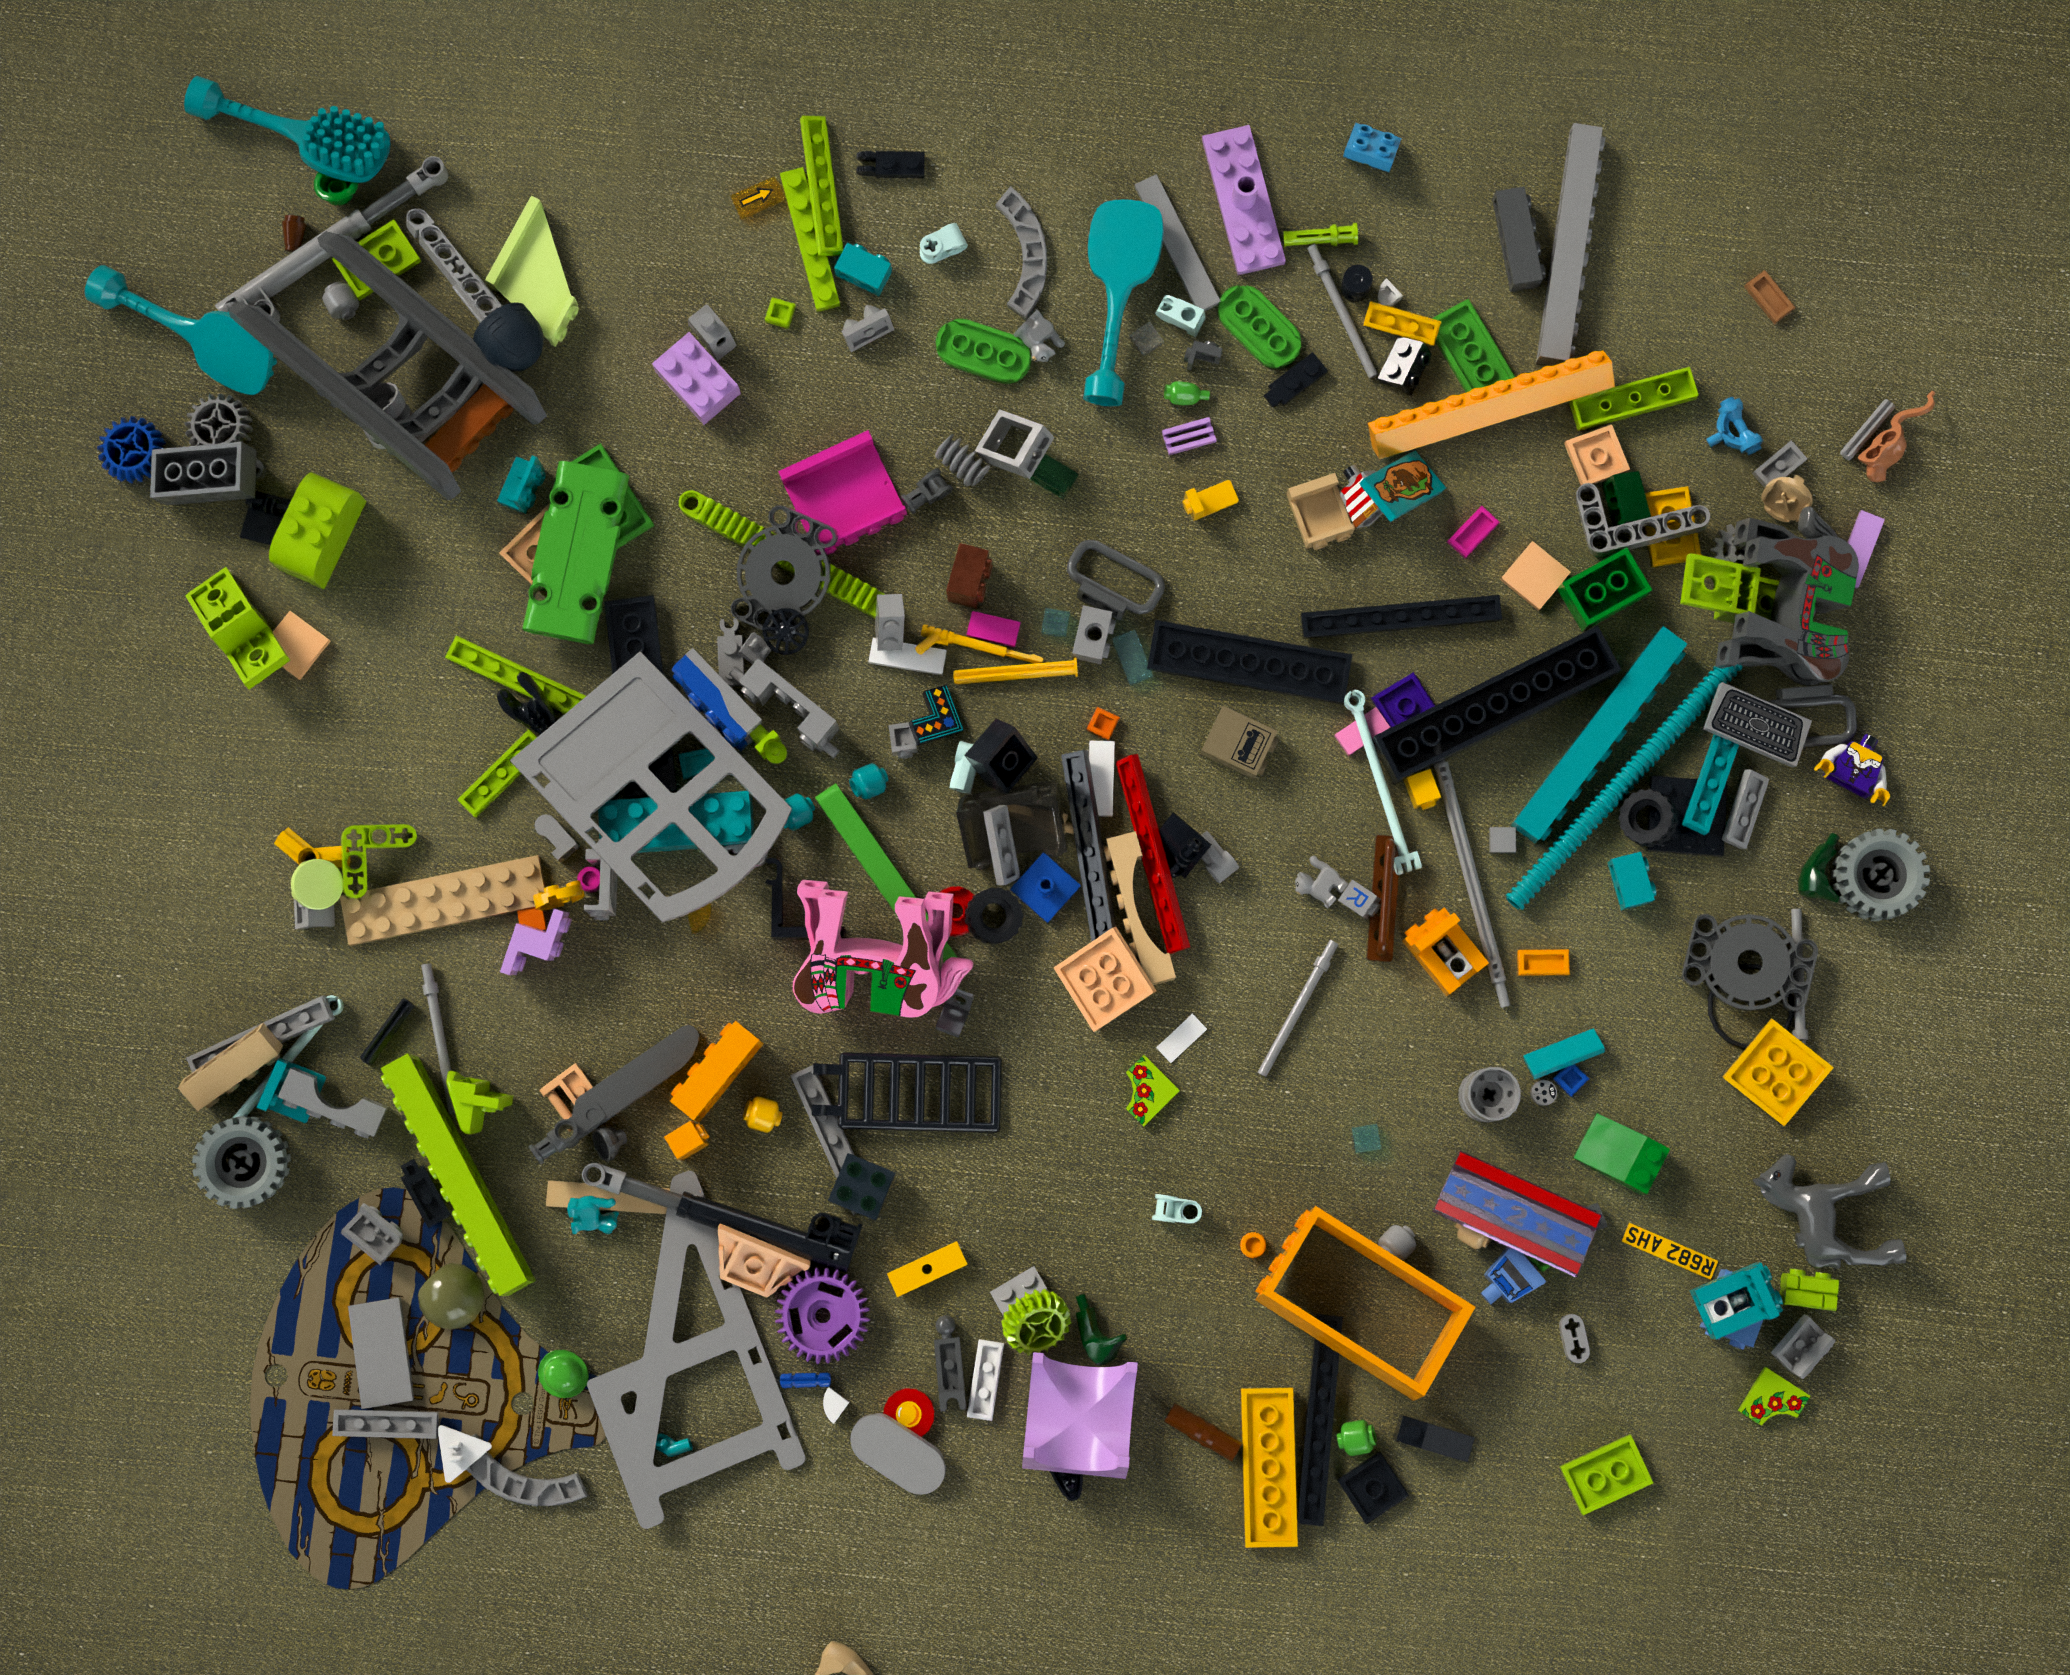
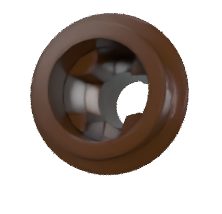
(293, 232)

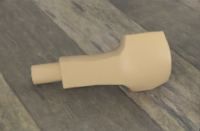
(841, 1658)

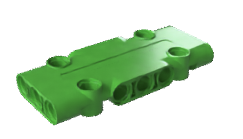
(575, 552)

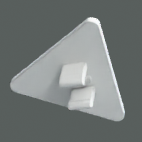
(459, 1451)

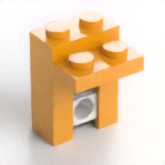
(1422, 938)

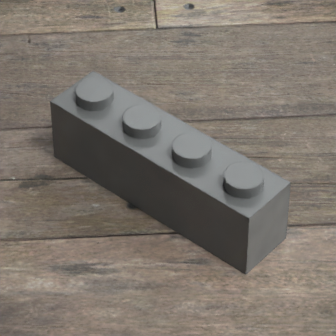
(1517, 239)

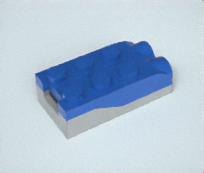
(716, 700)

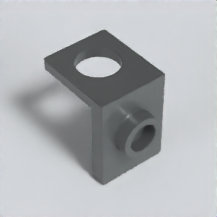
(955, 1014)

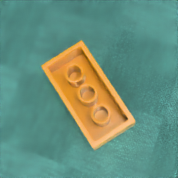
(716, 1072)

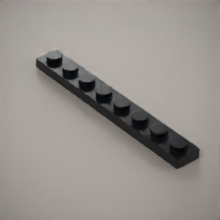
(1401, 616)
(1088, 842)
(1318, 1428)

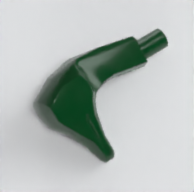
(1812, 879)
(1097, 1346)

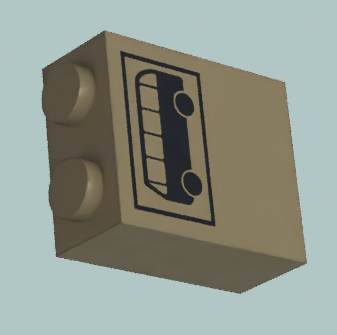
(1240, 743)

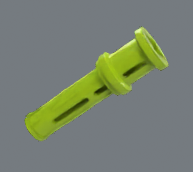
(1332, 235)

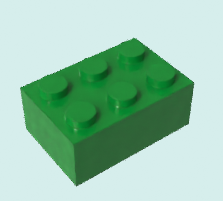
(1604, 589)

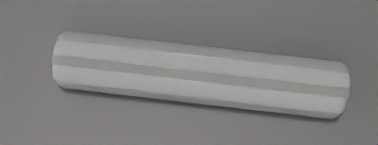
(1867, 429)

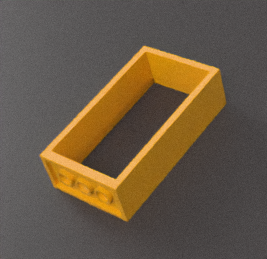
(1411, 1388)

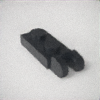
(892, 164)

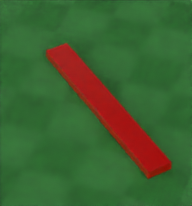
(1153, 854)

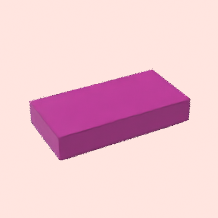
(1473, 532)
(993, 629)

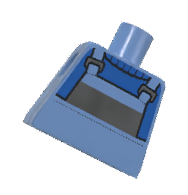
(1511, 1277)

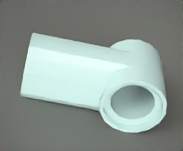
(963, 773)

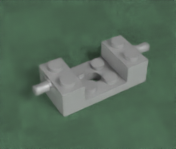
(762, 682)

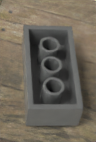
(203, 473)

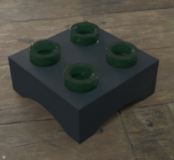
(861, 1186)

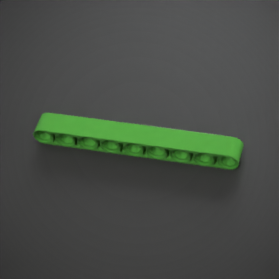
(867, 850)

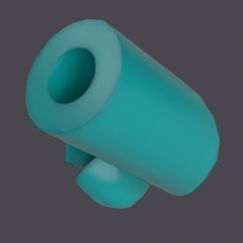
(671, 1447)

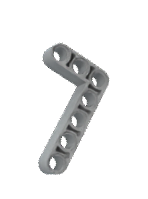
(1633, 528)

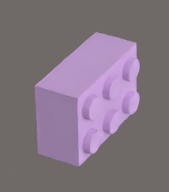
(696, 378)

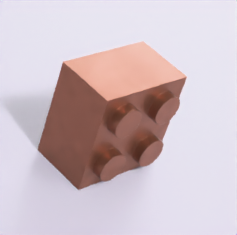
(968, 576)

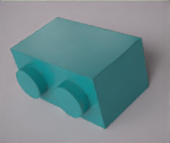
(863, 268)
(1632, 880)

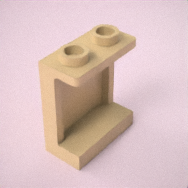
(1320, 512)

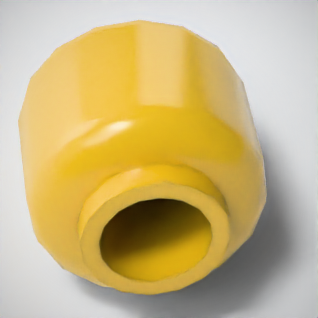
(762, 1114)

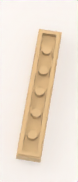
(560, 1193)

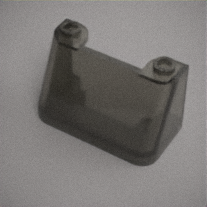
(1034, 820)

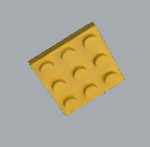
(1777, 1072)

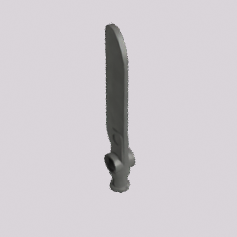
(621, 1090)

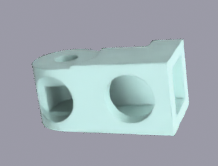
(1181, 314)

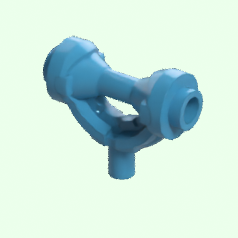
(1747, 441)

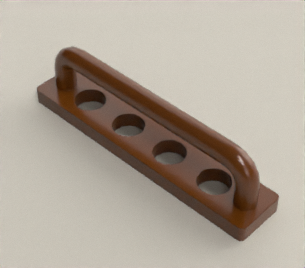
(1383, 949)

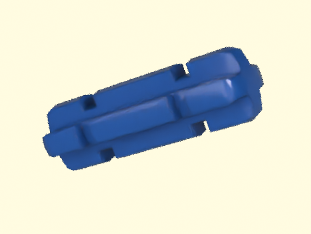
(802, 1380)

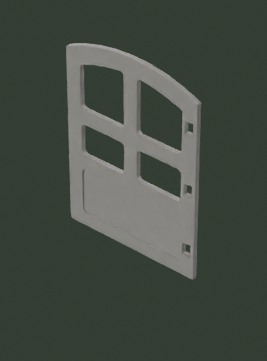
(613, 742)

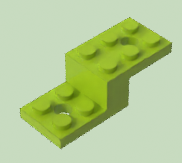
(1734, 590)
(237, 628)

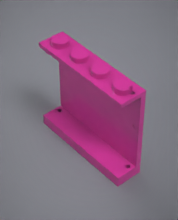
(845, 490)

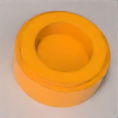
(1253, 1245)

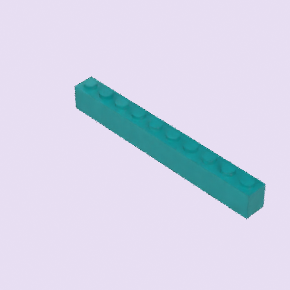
(1599, 734)

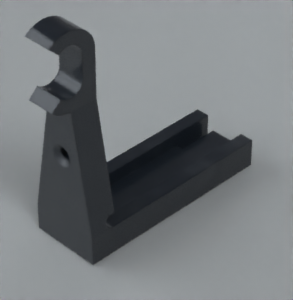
(778, 932)

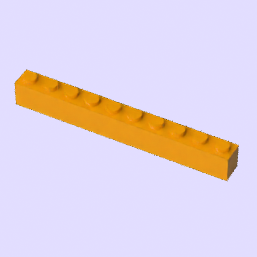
(1491, 404)

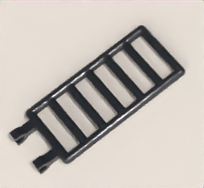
(921, 1061)

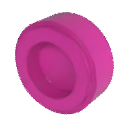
(589, 879)

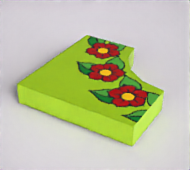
(1150, 1090)
(1772, 1396)

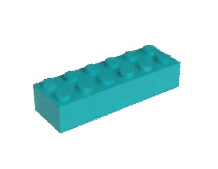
(724, 815)

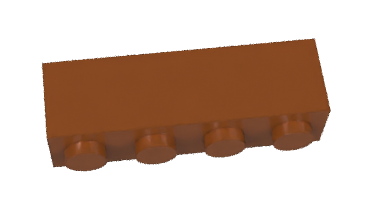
(469, 426)

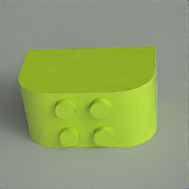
(315, 529)

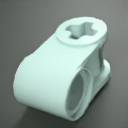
(946, 242)
(1174, 1209)

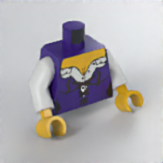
(1857, 769)

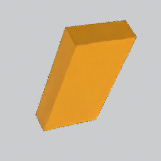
(1543, 962)

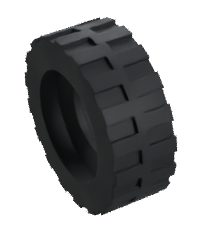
(1634, 804)
(1013, 915)

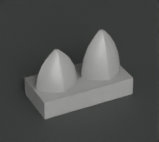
(873, 326)

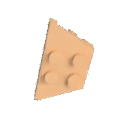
(755, 1263)

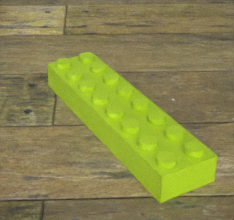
(1634, 399)

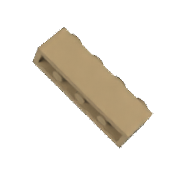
(230, 1067)

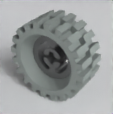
(1898, 894)
(226, 1184)

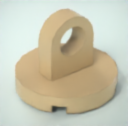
(1786, 498)

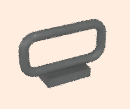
(1105, 598)
(1819, 696)

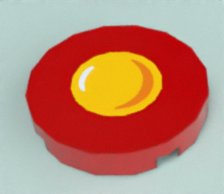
(911, 1409)

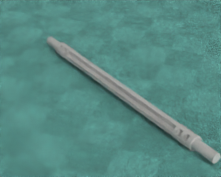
(1471, 877)

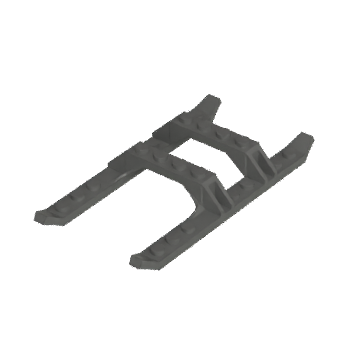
(416, 323)

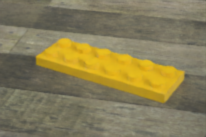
(1269, 1467)

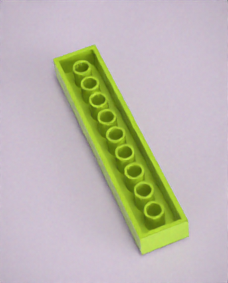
(457, 1174)

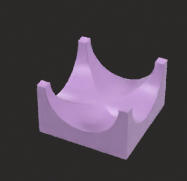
(1079, 1418)

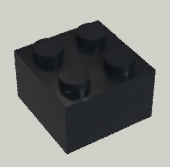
(1001, 756)

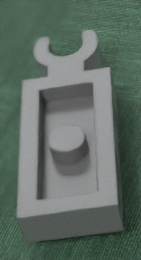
(728, 652)

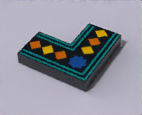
(942, 719)

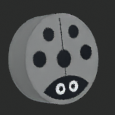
(1543, 1092)

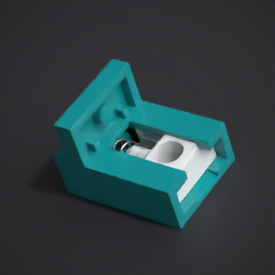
(1762, 1300)

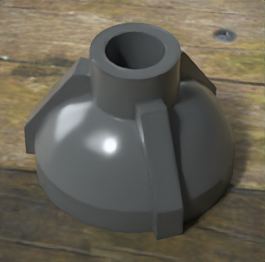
(608, 1142)

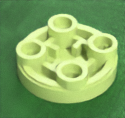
(316, 884)

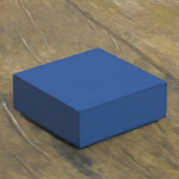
(1570, 1079)

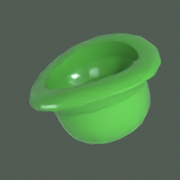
(563, 1374)

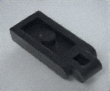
(1295, 381)
(424, 1193)

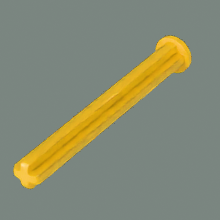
(1016, 672)

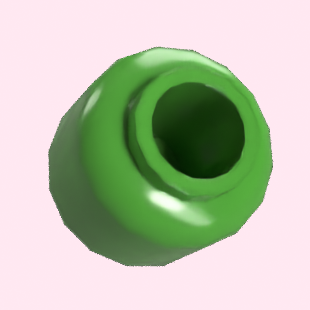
(1357, 1437)

